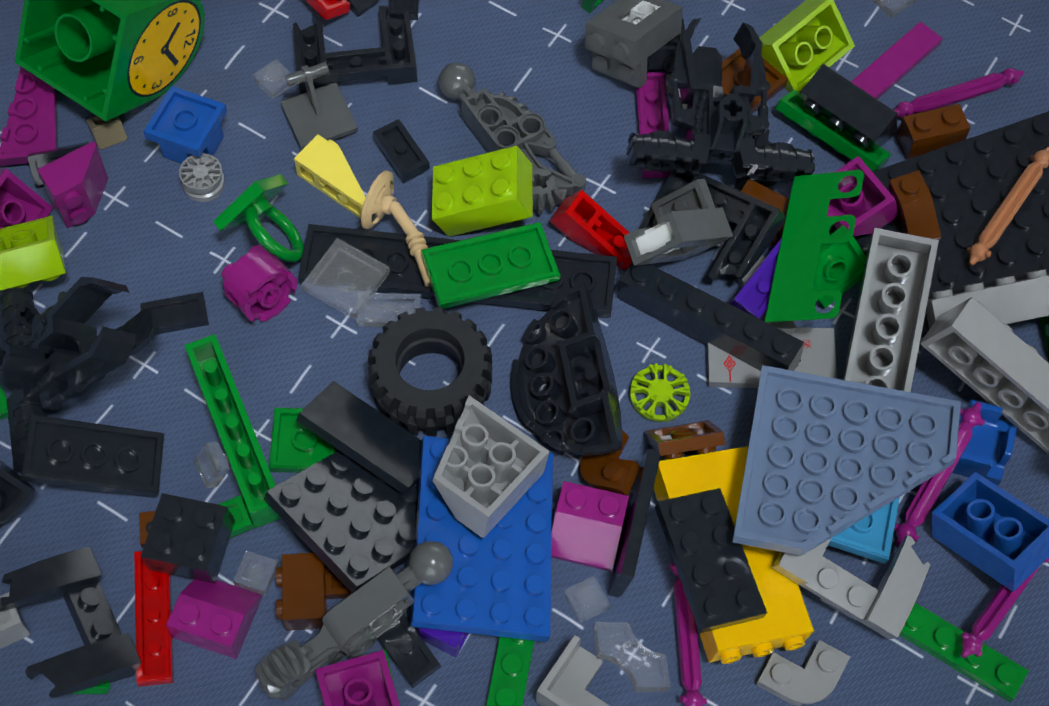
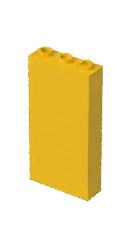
(786, 617)

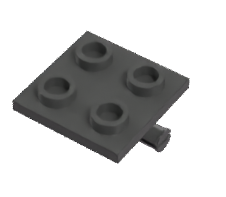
(318, 110)

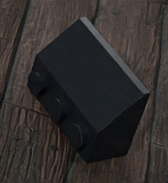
(849, 108)

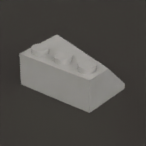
(487, 467)

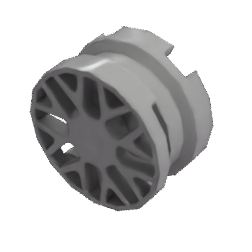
(203, 178)

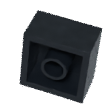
(188, 538)

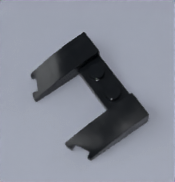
(393, 60)
(754, 222)
(106, 651)

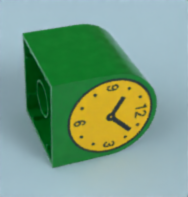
(109, 50)

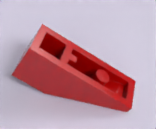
(592, 228)

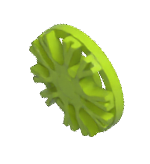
(660, 392)

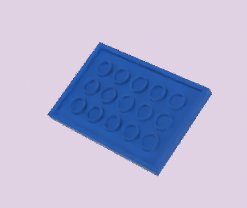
(496, 581)

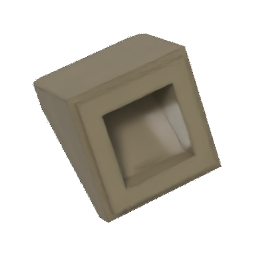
(106, 132)

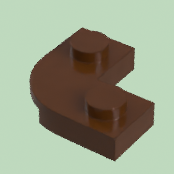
(610, 472)

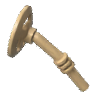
(382, 202)

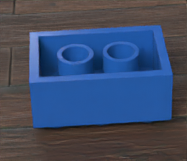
(993, 531)

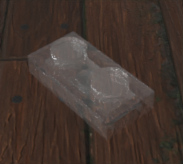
(386, 307)

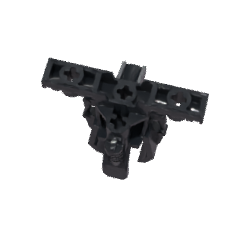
(715, 124)
(57, 352)

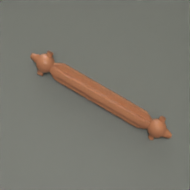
(1009, 207)

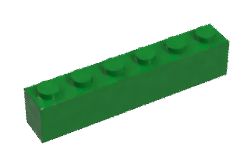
(233, 427)

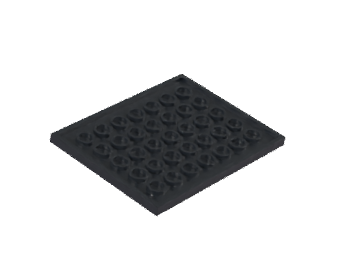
(966, 190)

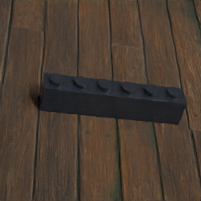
(708, 318)

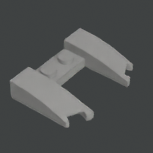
(880, 608)

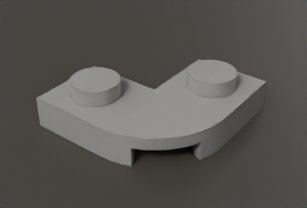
(804, 685)

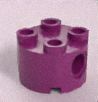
(258, 284)

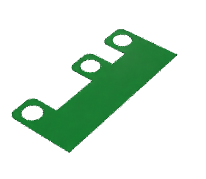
(801, 243)

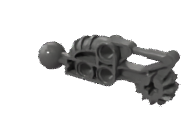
(511, 126)
(354, 622)

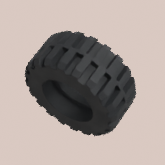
(423, 334)

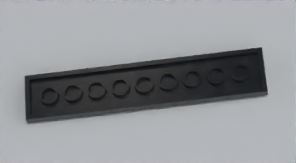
(405, 277)

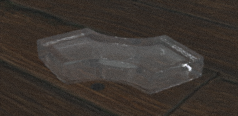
(643, 666)

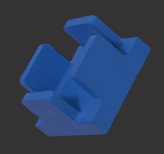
(186, 125)
(989, 446)

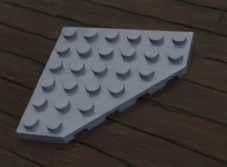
(833, 455)

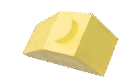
(327, 170)

